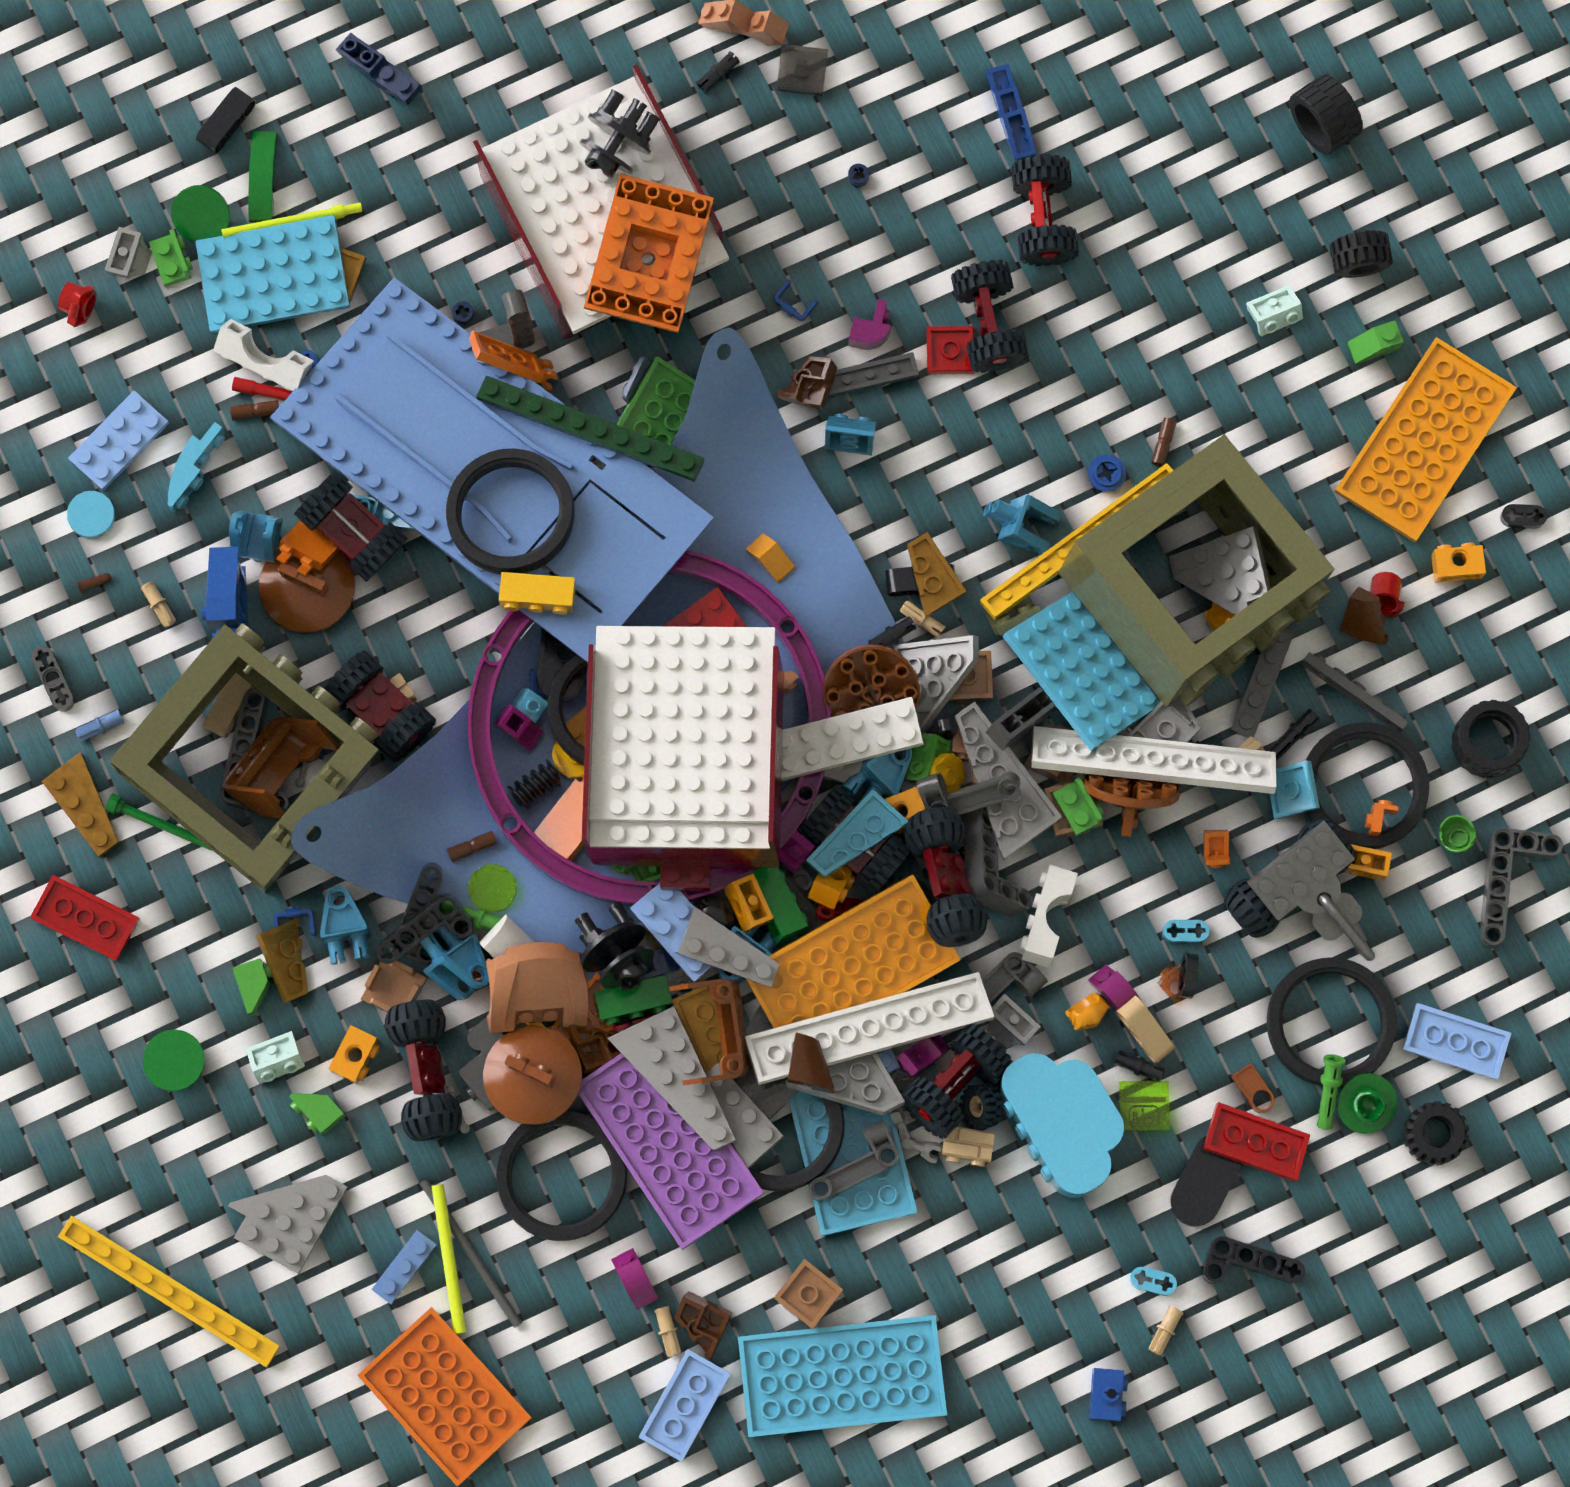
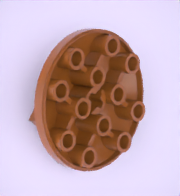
(309, 601)
(869, 678)
(1131, 796)
(532, 1075)

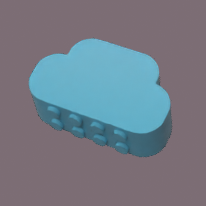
(1063, 1119)

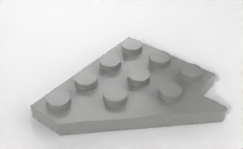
(1225, 570)
(940, 671)
(860, 1084)
(289, 1219)

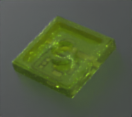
(1144, 1105)

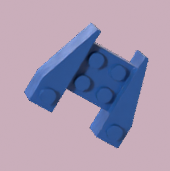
(225, 590)

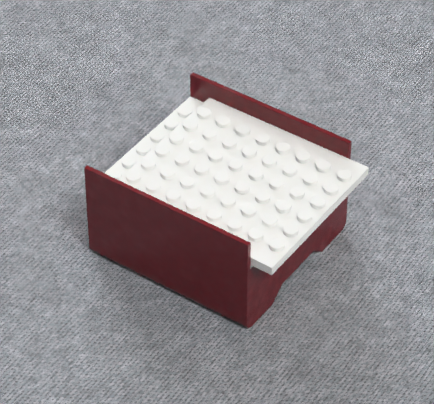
(561, 206)
(683, 750)

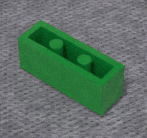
(787, 918)
(616, 1004)

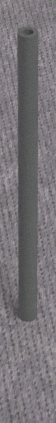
(477, 1262)

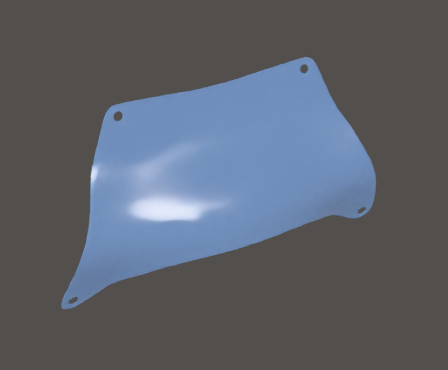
(750, 487)

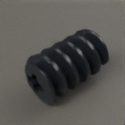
(535, 784)

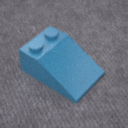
(850, 434)

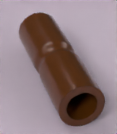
(251, 410)
(1164, 439)
(469, 847)

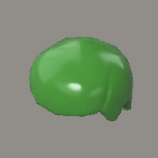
(1457, 834)

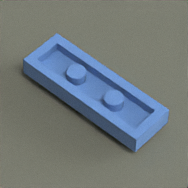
(404, 1267)

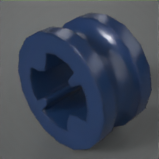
(861, 182)
(458, 318)

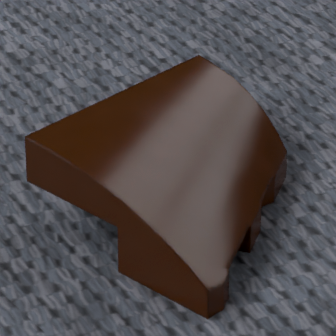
(811, 383)
(1364, 617)
(592, 1047)
(809, 1065)
(703, 1321)

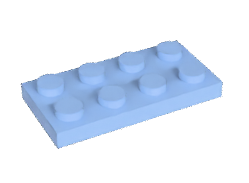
(118, 440)
(666, 918)
(1456, 1041)
(684, 1405)

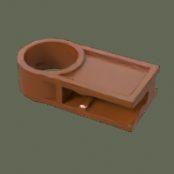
(1249, 1083)

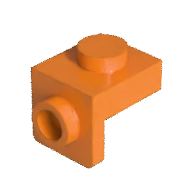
(1374, 820)
(1216, 848)

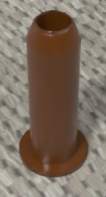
(93, 582)

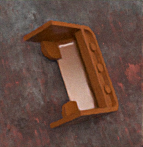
(272, 760)
(732, 1028)

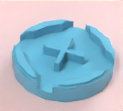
(90, 514)

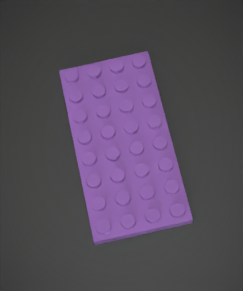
(670, 1162)

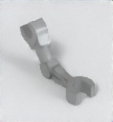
(909, 1143)

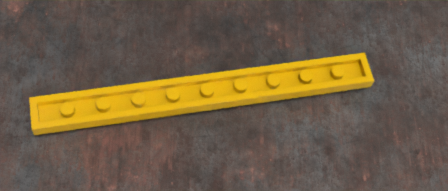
(1049, 563)
(169, 1291)

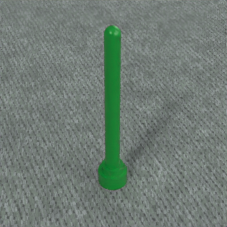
(117, 805)

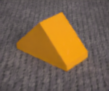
(771, 557)

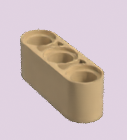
(227, 707)
(1145, 1029)

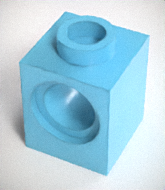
(529, 704)

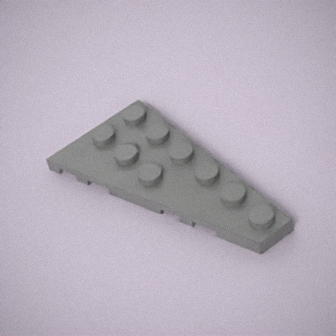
(1014, 820)
(665, 1058)

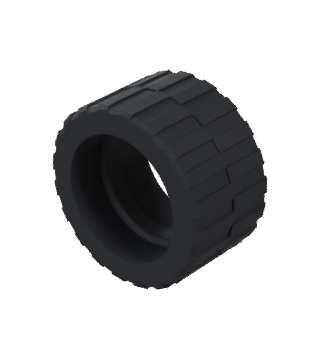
(1326, 114)
(1510, 718)

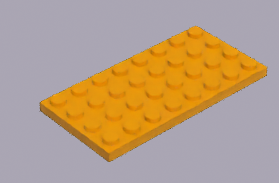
(1425, 439)
(856, 958)

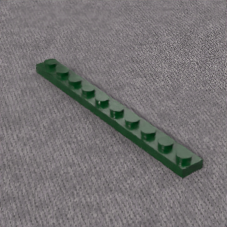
(590, 428)

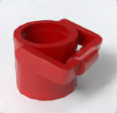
(77, 303)
(1389, 589)

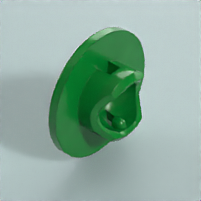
(200, 213)
(173, 1060)
(1366, 1103)

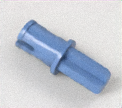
(99, 725)

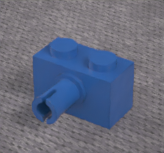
(1106, 1394)

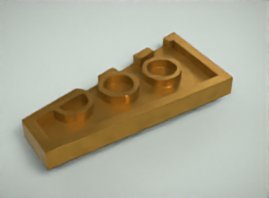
(78, 797)

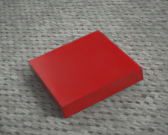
(948, 349)

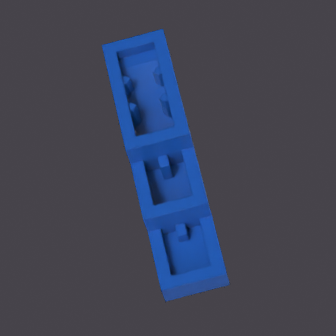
(1011, 111)

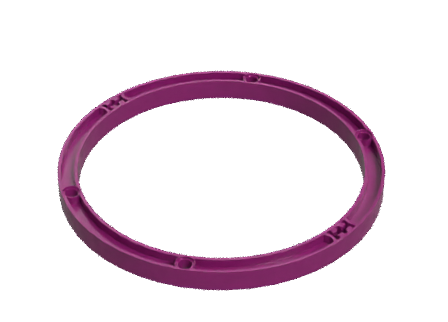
(554, 865)

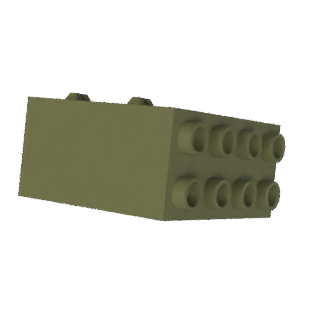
(1139, 620)
(224, 656)

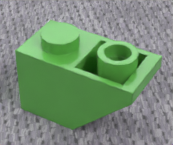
(319, 1109)

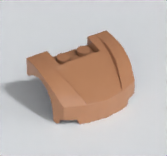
(537, 986)

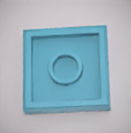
(1294, 790)

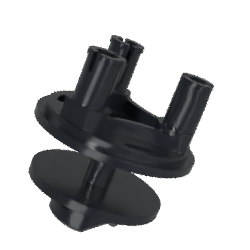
(621, 131)
(615, 949)

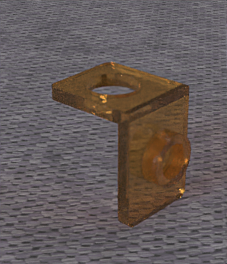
(1167, 976)

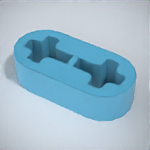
(1185, 925)
(1151, 1286)

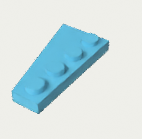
(861, 830)

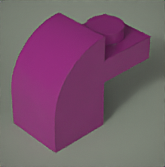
(871, 334)
(518, 727)
(796, 852)
(1112, 987)
(923, 1055)
(634, 1279)

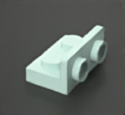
(1275, 310)
(275, 1057)

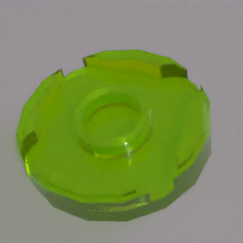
(492, 888)

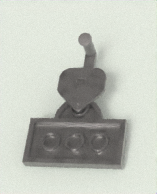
(1308, 879)

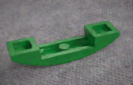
(261, 176)

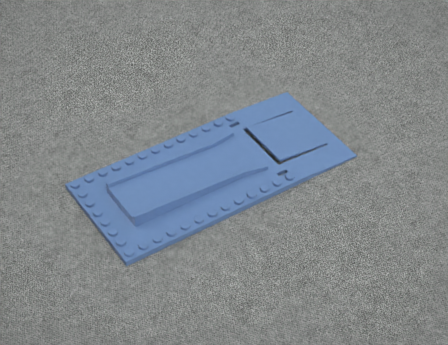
(404, 419)

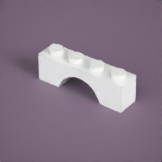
(237, 344)
(1042, 941)

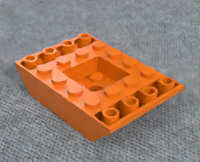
(657, 223)

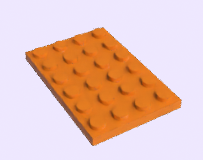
(444, 1396)

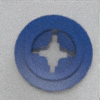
(1111, 463)

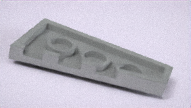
(721, 948)
(750, 1126)

